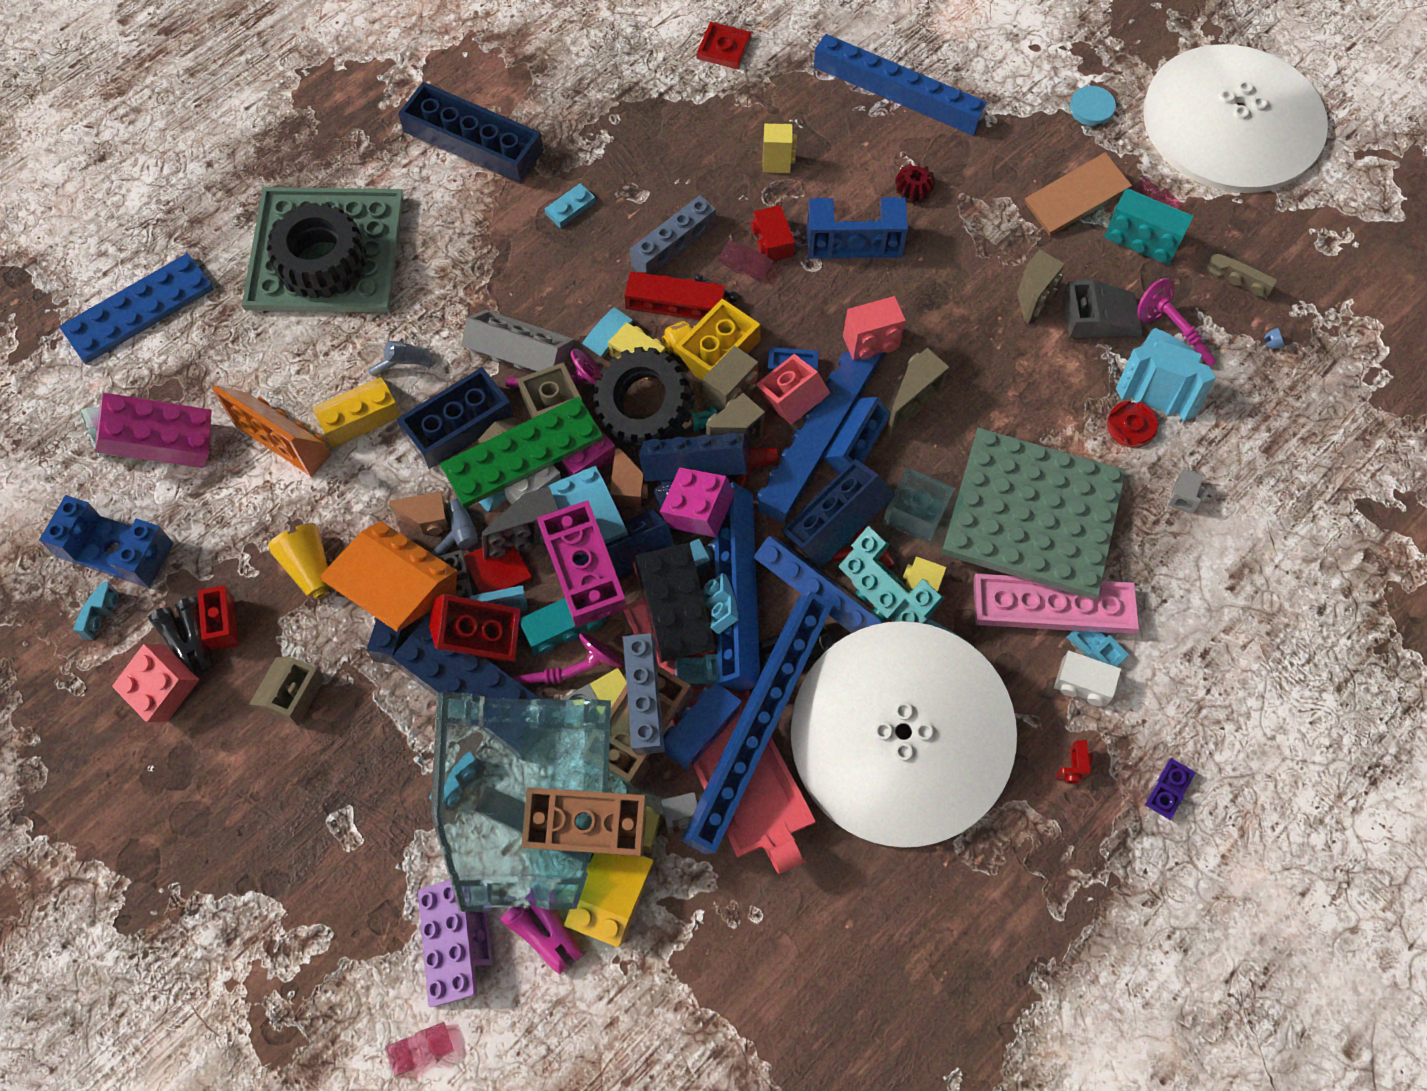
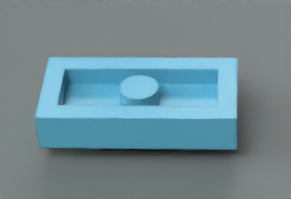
(570, 205)
(510, 597)

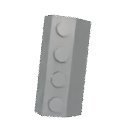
(515, 341)

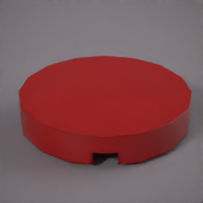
(1132, 424)

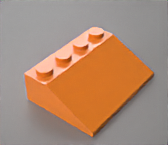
(274, 429)
(390, 576)

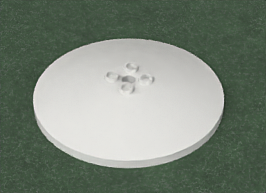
(1229, 146)
(895, 787)

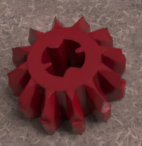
(914, 182)

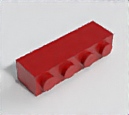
(671, 295)

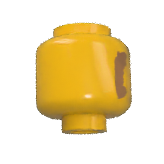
(674, 334)

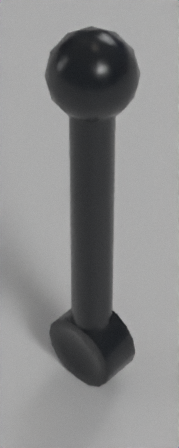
(733, 296)

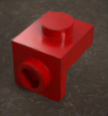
(1080, 763)

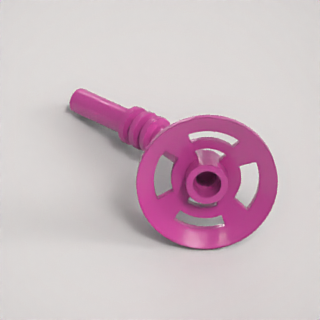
(1162, 304)
(586, 370)
(597, 655)

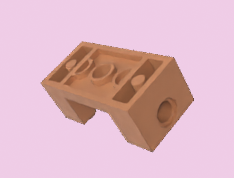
(623, 762)
(615, 826)

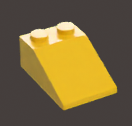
(610, 897)

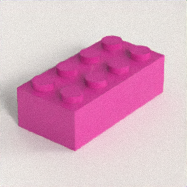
(153, 430)

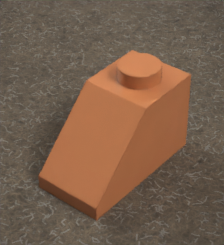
(627, 482)
(423, 512)

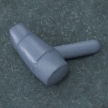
(401, 353)
(462, 531)

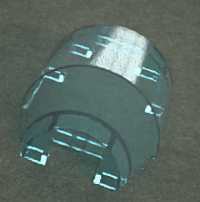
(480, 780)

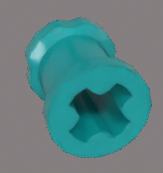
(700, 419)

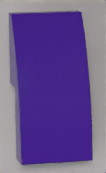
(1169, 788)

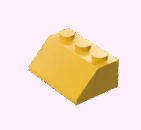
(715, 336)
(356, 412)

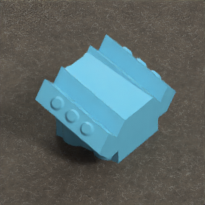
(1166, 379)

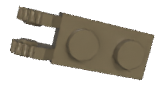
(1241, 275)

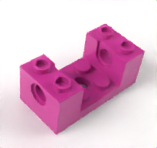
(589, 589)

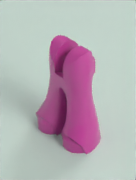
(521, 923)

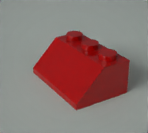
(474, 627)

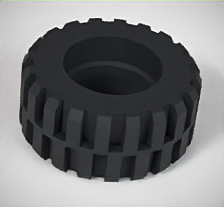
(311, 226)
(624, 373)

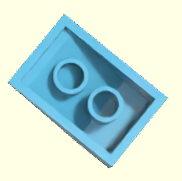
(590, 486)

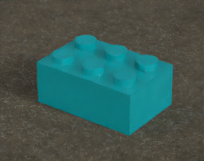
(1148, 226)

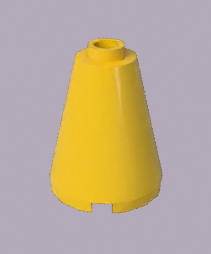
(302, 558)

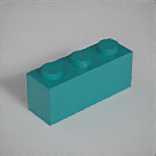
(553, 626)

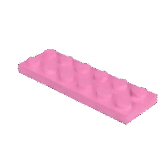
(1027, 604)

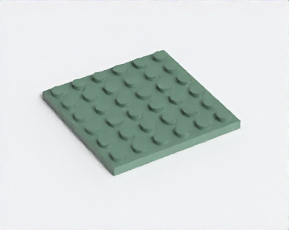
(378, 220)
(1035, 513)

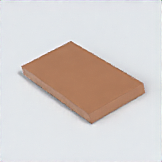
(1077, 194)

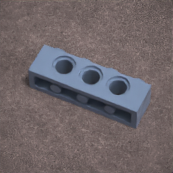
(673, 236)
(643, 694)

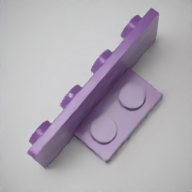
(451, 945)

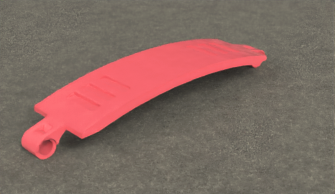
(772, 801)

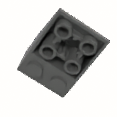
(1100, 310)
(518, 524)

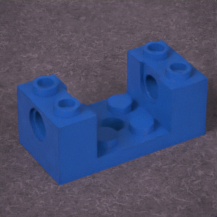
(856, 239)
(84, 536)

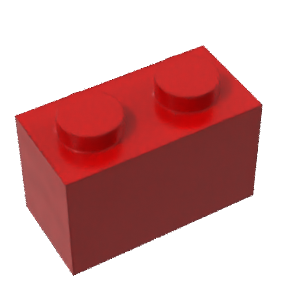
(773, 233)
(218, 618)

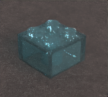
(918, 505)

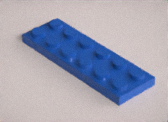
(136, 308)

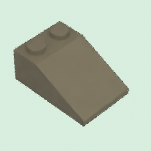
(920, 386)

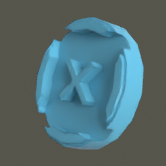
(1092, 105)

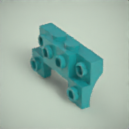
(882, 588)

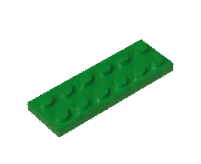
(521, 452)

